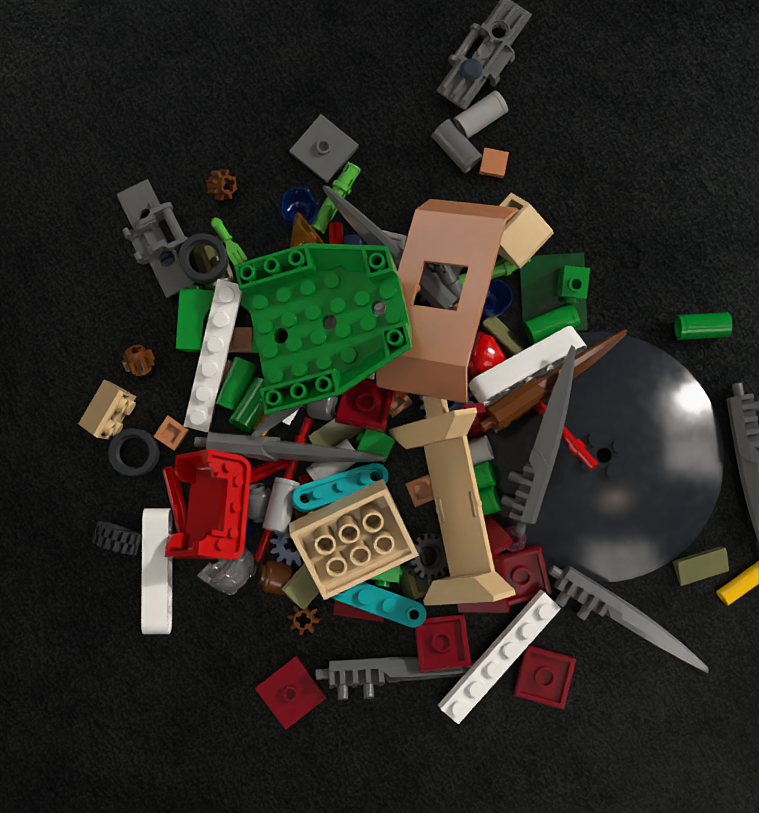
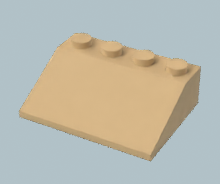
(352, 539)

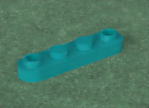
(332, 488)
(383, 603)

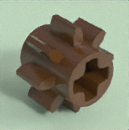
(221, 184)
(138, 360)
(297, 622)

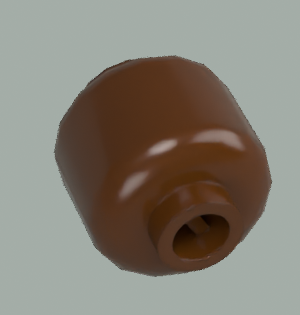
(274, 576)

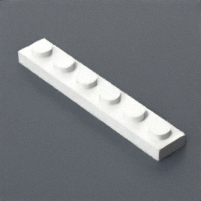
(213, 355)
(499, 656)

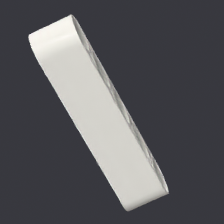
(524, 366)
(156, 571)

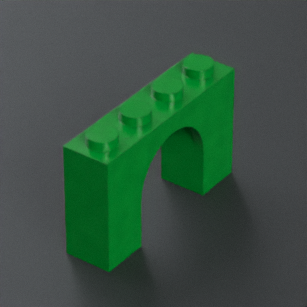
(194, 315)

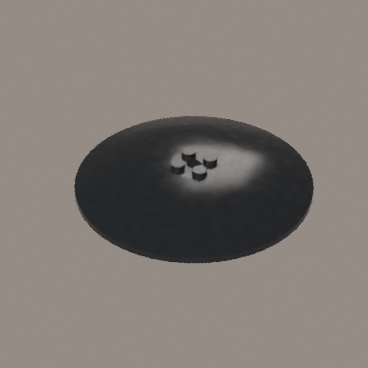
(658, 474)

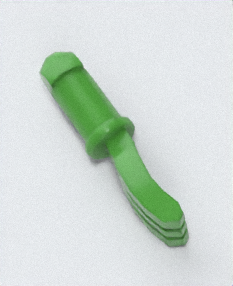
(233, 250)

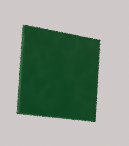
(540, 286)

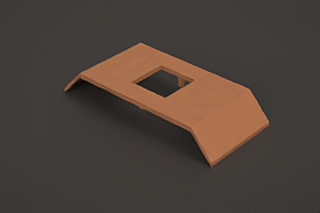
(443, 338)

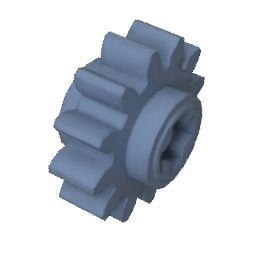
(284, 551)

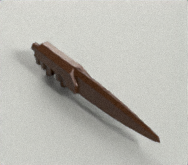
(540, 389)

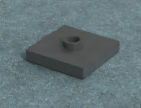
(324, 148)

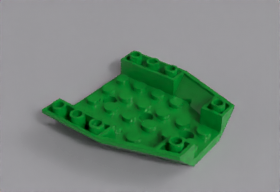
(298, 293)

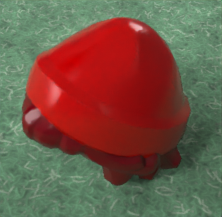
(484, 355)

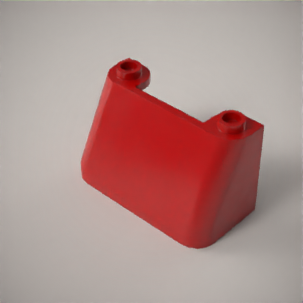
(215, 505)

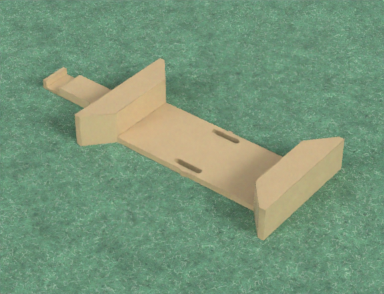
(457, 505)

